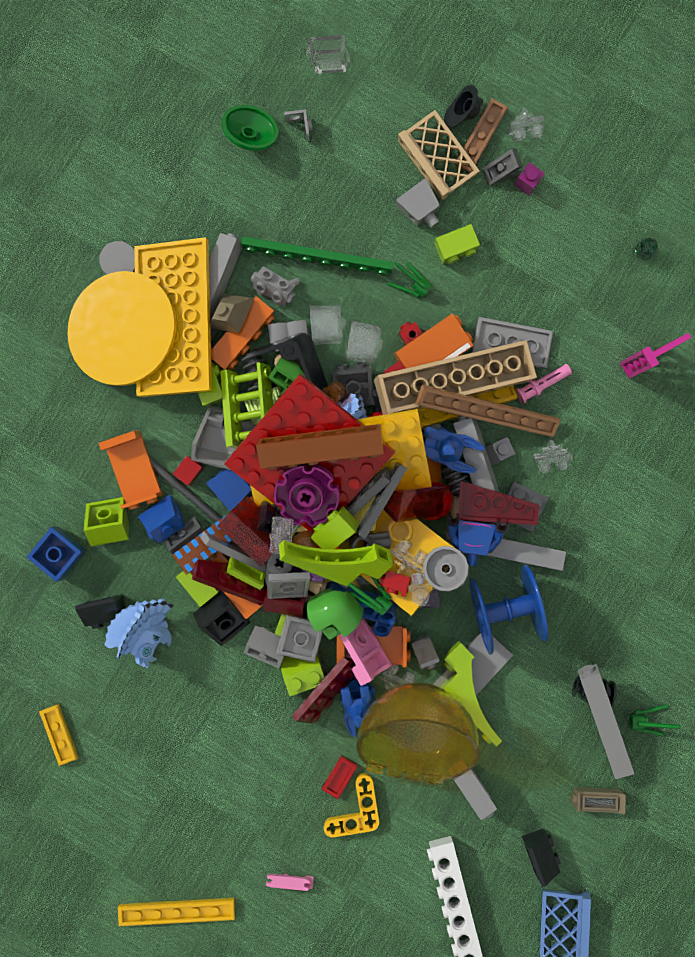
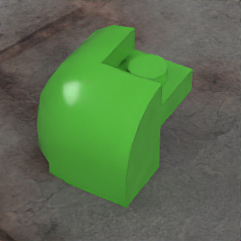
(285, 373)
(334, 612)

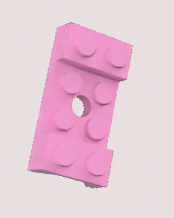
(367, 654)

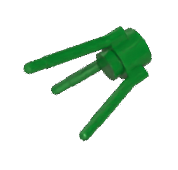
(421, 284)
(380, 604)
(640, 722)

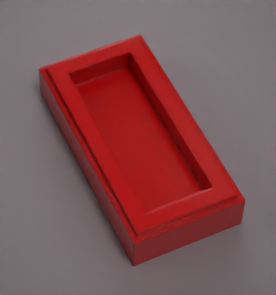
(339, 777)

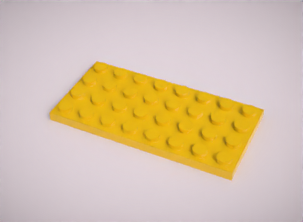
(184, 275)

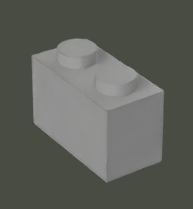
(263, 646)

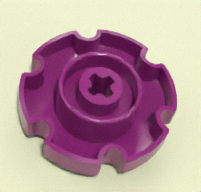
(312, 481)

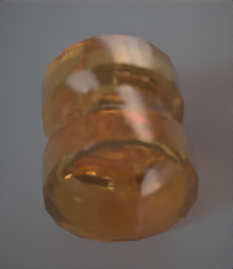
(336, 390)

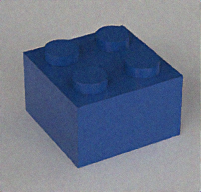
(56, 554)

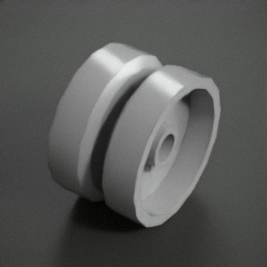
(435, 562)

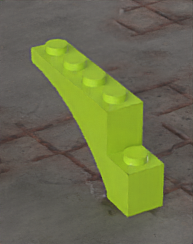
(338, 564)
(461, 686)

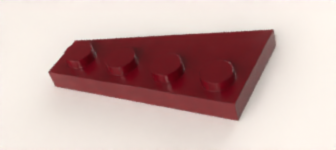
(489, 505)
(214, 575)

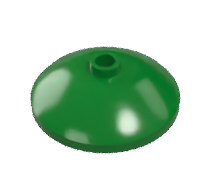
(249, 127)

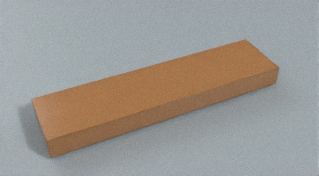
(483, 132)

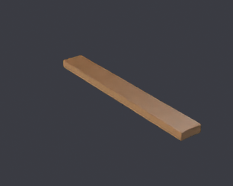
(487, 411)

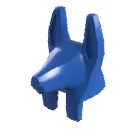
(447, 448)
(356, 701)

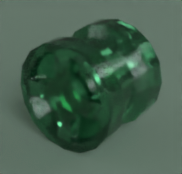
(649, 245)

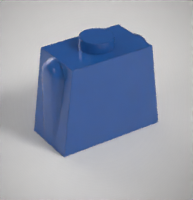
(229, 488)
(162, 519)

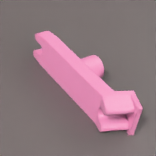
(290, 882)

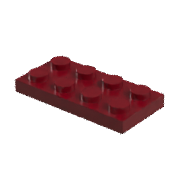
(325, 692)

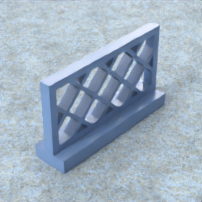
(582, 928)

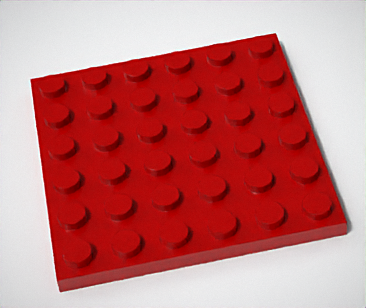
(298, 411)

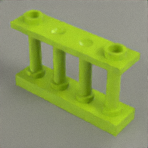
(232, 399)

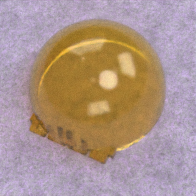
(418, 733)

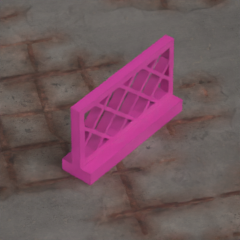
(647, 359)

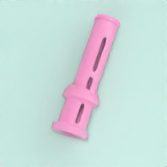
(535, 388)

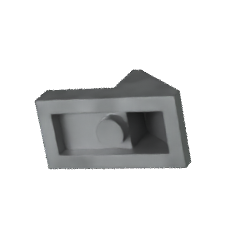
(503, 167)
(499, 451)

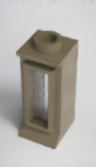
(598, 800)

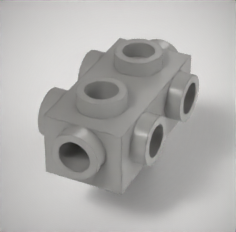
(274, 286)

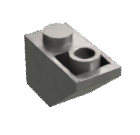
(425, 652)

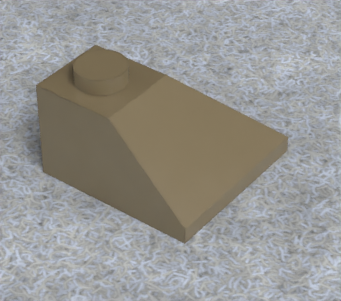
(231, 313)

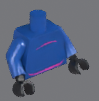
(474, 537)

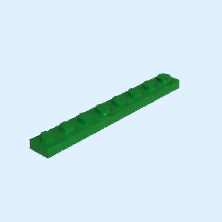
(309, 255)

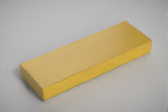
(59, 734)

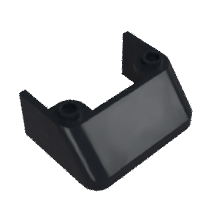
(301, 347)

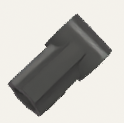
(379, 538)

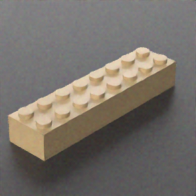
(462, 374)

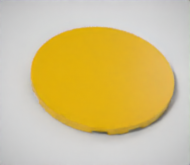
(121, 328)

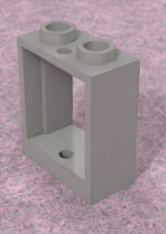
(476, 794)

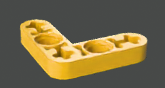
(360, 817)

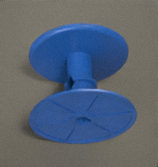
(511, 608)

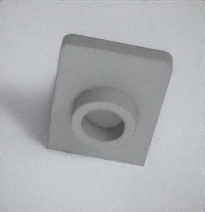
(302, 116)

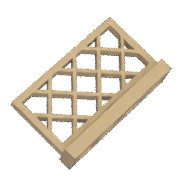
(423, 163)

